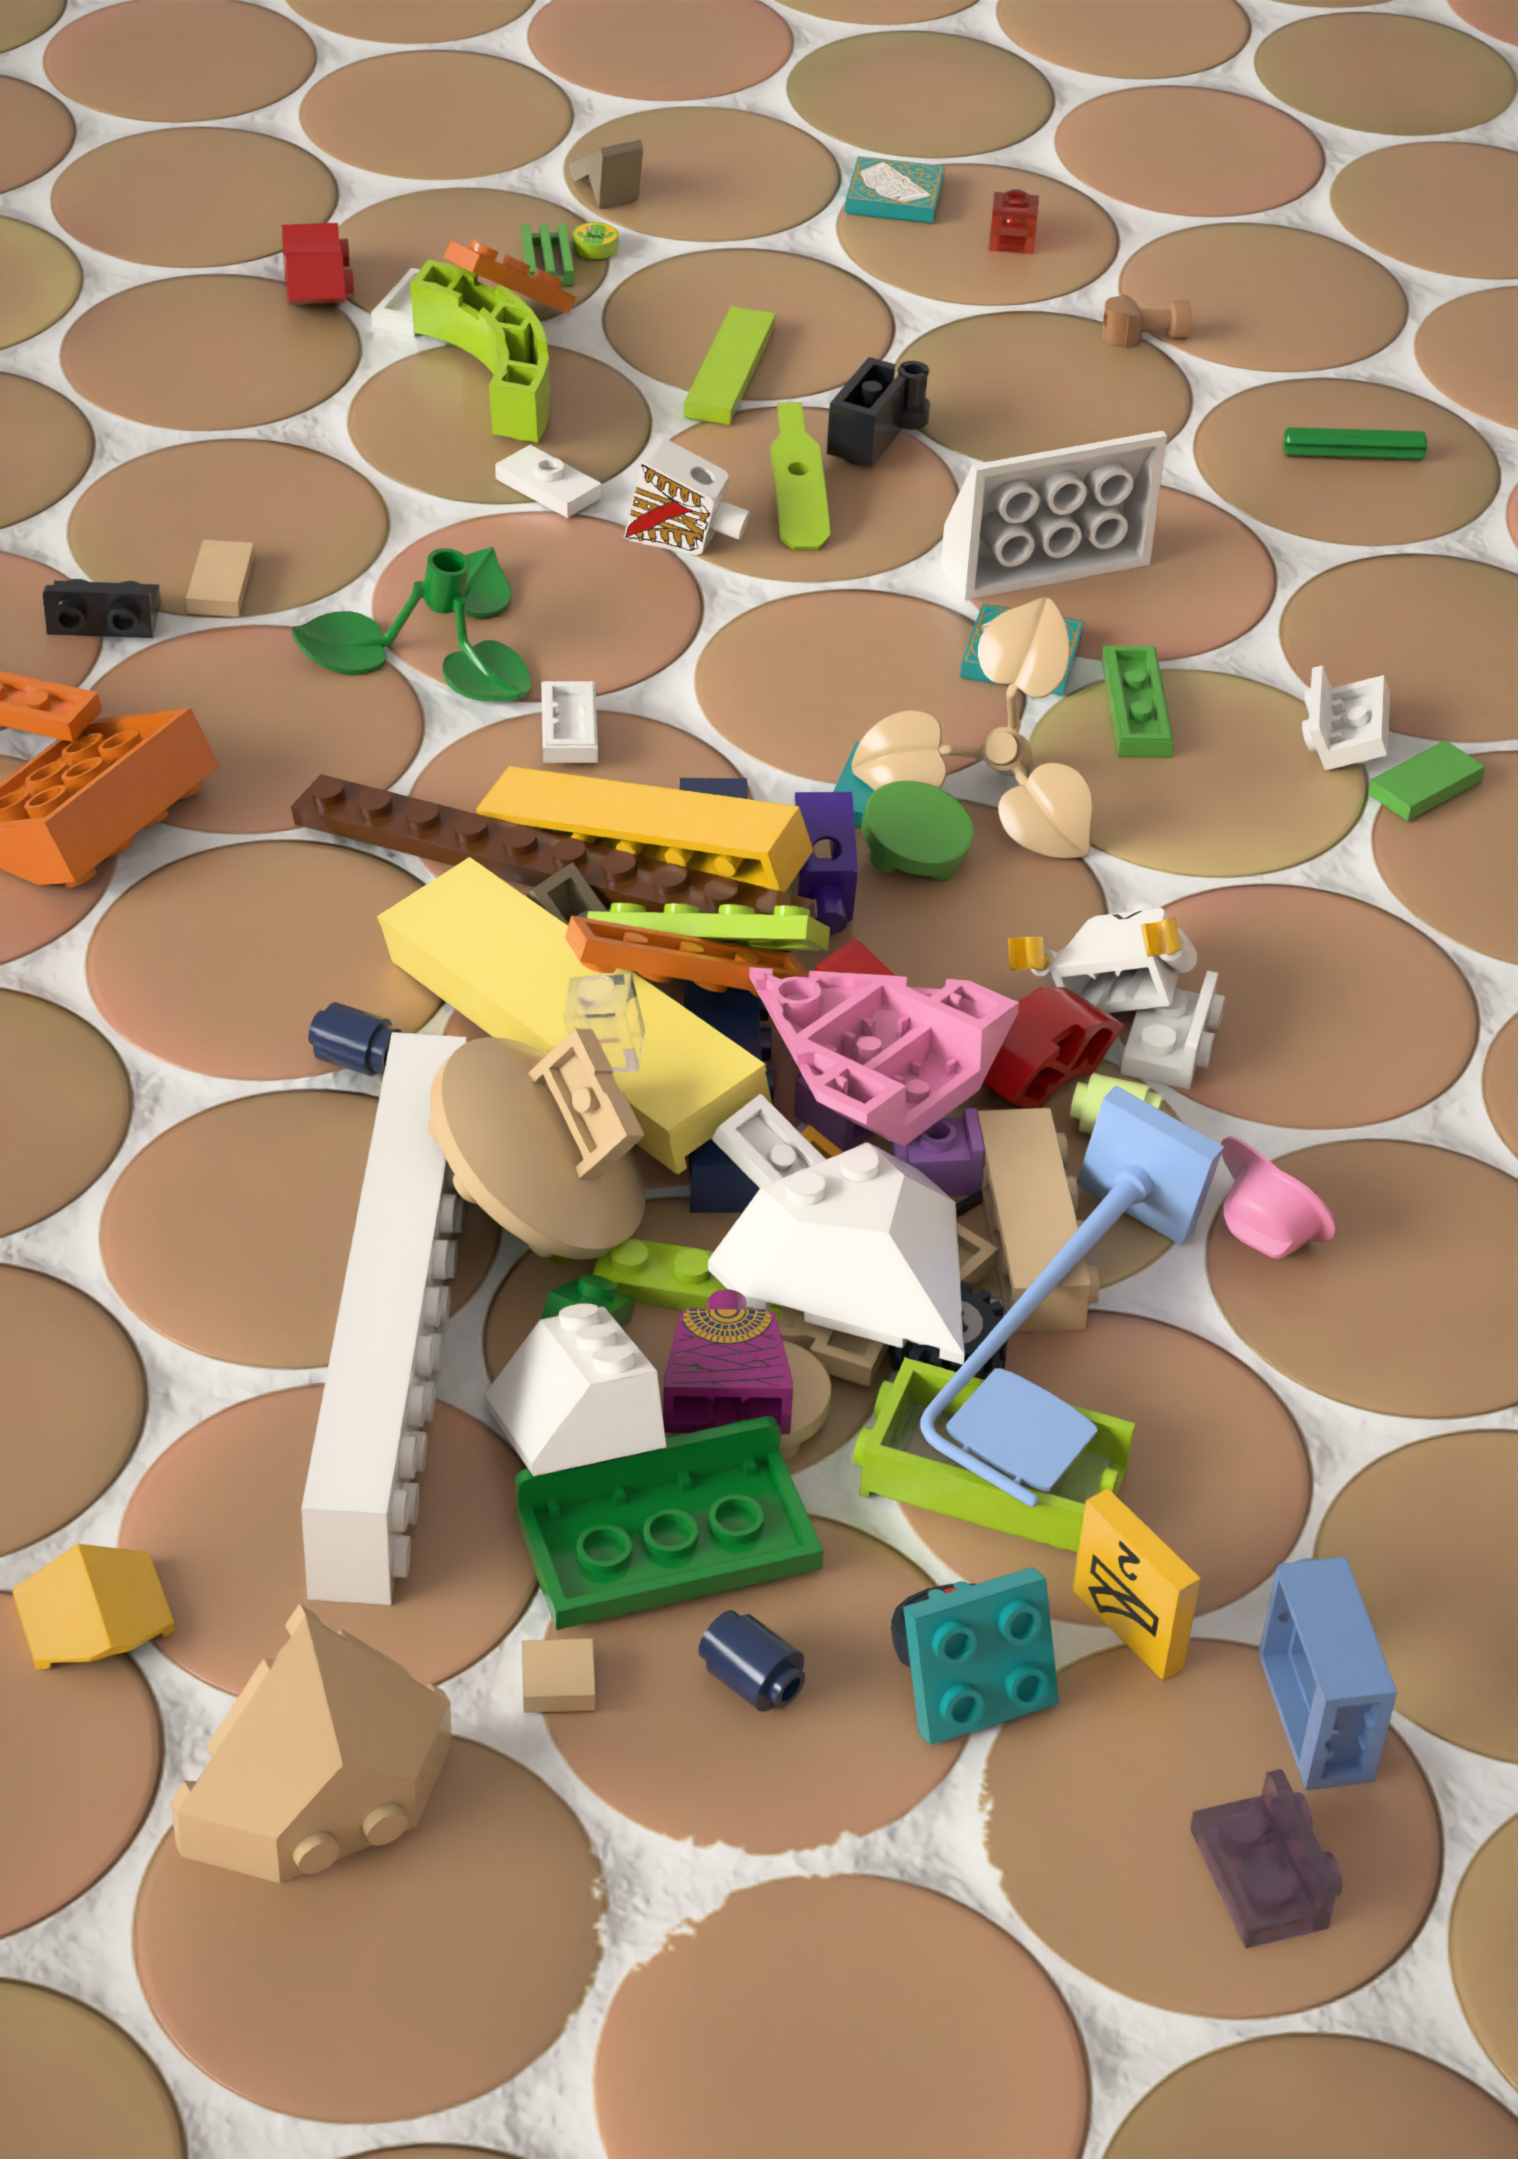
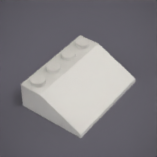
(1054, 516)

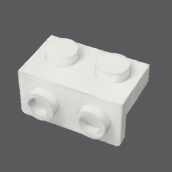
(1346, 721)

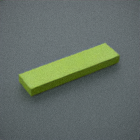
(729, 365)

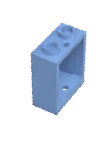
(1326, 1673)

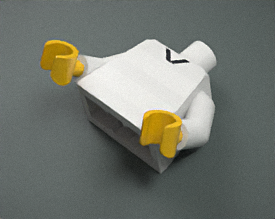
(1114, 959)

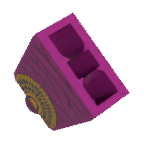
(726, 1367)

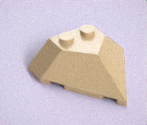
(315, 1759)

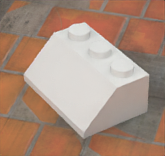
(577, 1393)

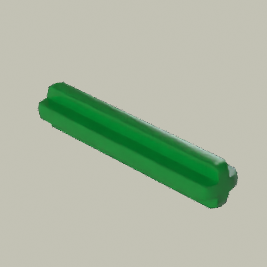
(1354, 443)

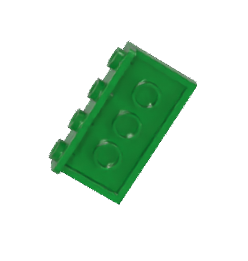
(666, 1524)

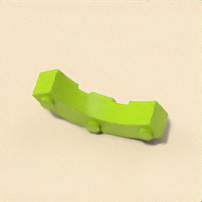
(498, 332)

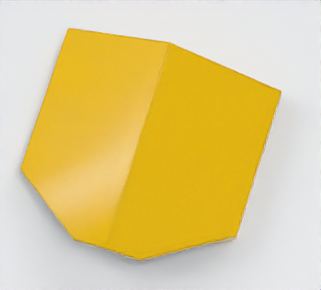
(92, 1605)

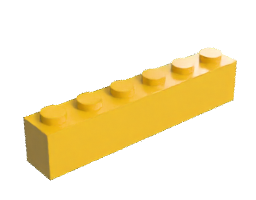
(691, 829)

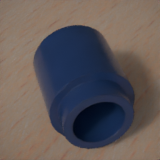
(351, 1038)
(752, 1660)

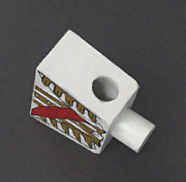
(681, 501)

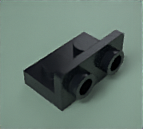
(101, 608)

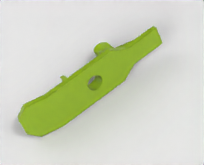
(800, 498)

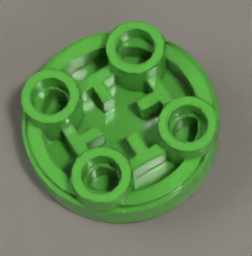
(916, 829)

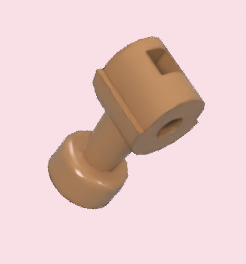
(1126, 321)

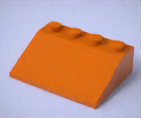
(96, 793)

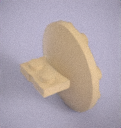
(542, 1142)

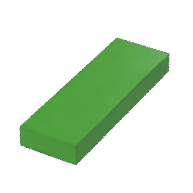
(1137, 701)

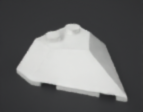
(855, 1248)

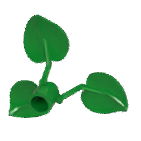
(452, 583)

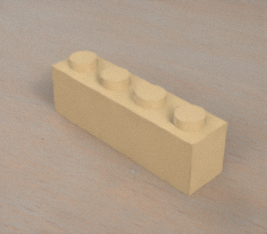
(1032, 1214)

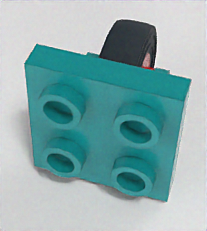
(977, 1653)

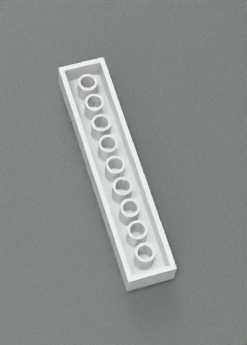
(385, 1343)

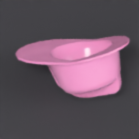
(1270, 1206)

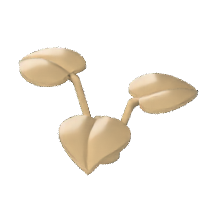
(1051, 807)

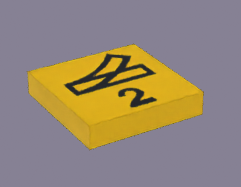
(1135, 1584)

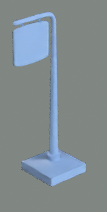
(1137, 1166)

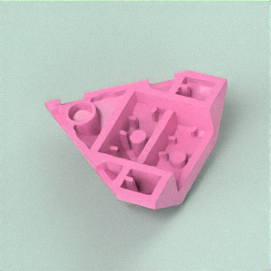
(886, 1049)

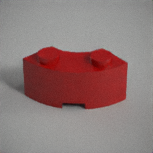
(315, 264)
(1049, 1044)

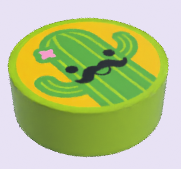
(595, 240)

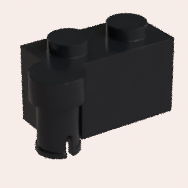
(876, 408)

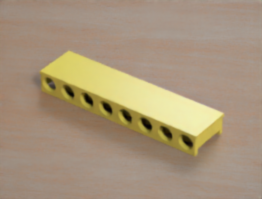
(510, 975)

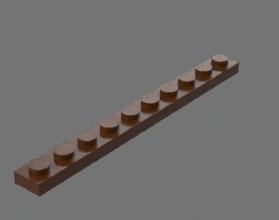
(520, 851)

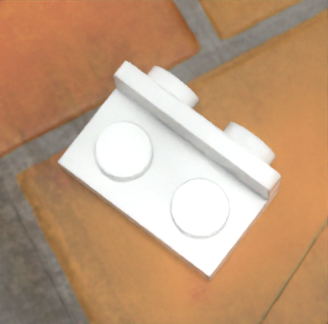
(1174, 1039)

